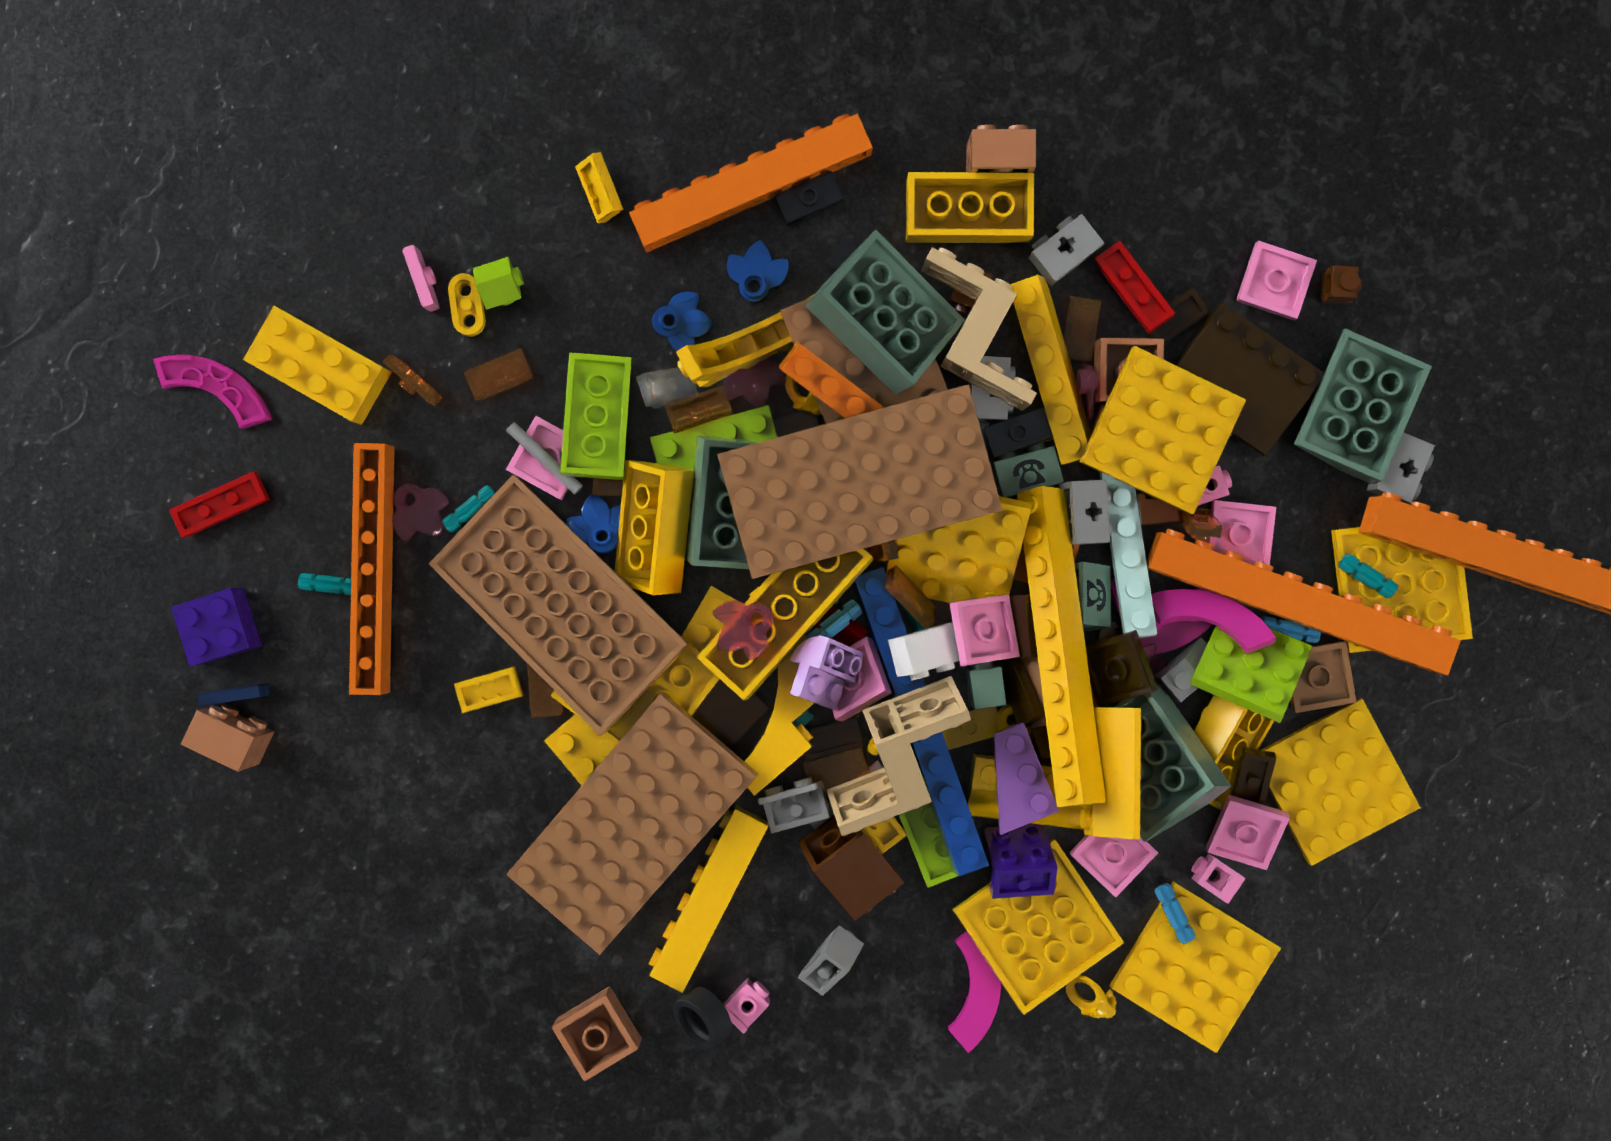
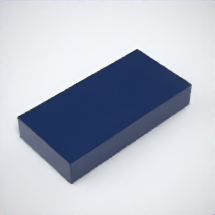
(233, 694)

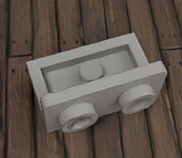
(795, 806)

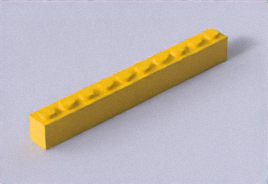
(1061, 650)

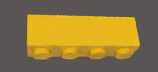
(653, 526)
(1224, 732)
(1121, 765)
(983, 794)

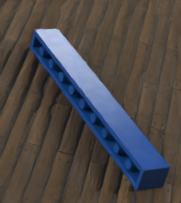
(931, 753)

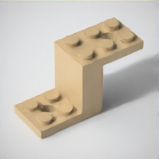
(979, 328)
(900, 783)

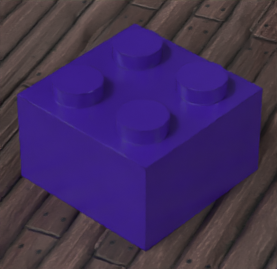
(216, 626)

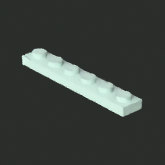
(1129, 560)

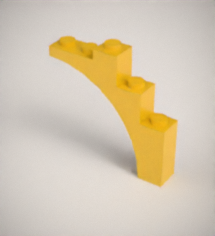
(718, 358)
(782, 740)

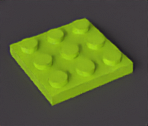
(1255, 680)

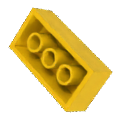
(969, 207)
(317, 365)

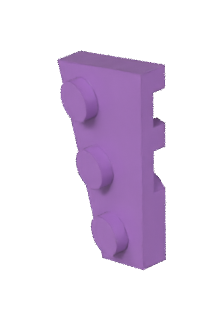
(1021, 783)

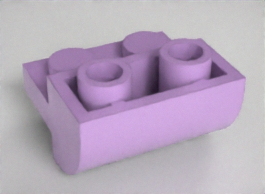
(824, 669)

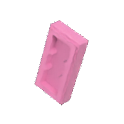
(422, 278)

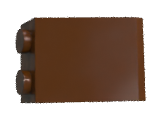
(850, 867)

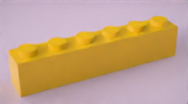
(1052, 367)
(709, 898)

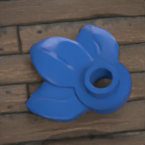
(758, 268)
(687, 320)
(595, 520)

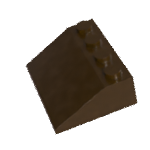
(1255, 367)

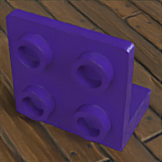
(1021, 862)

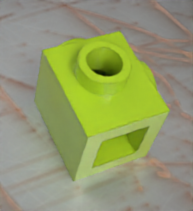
(498, 283)

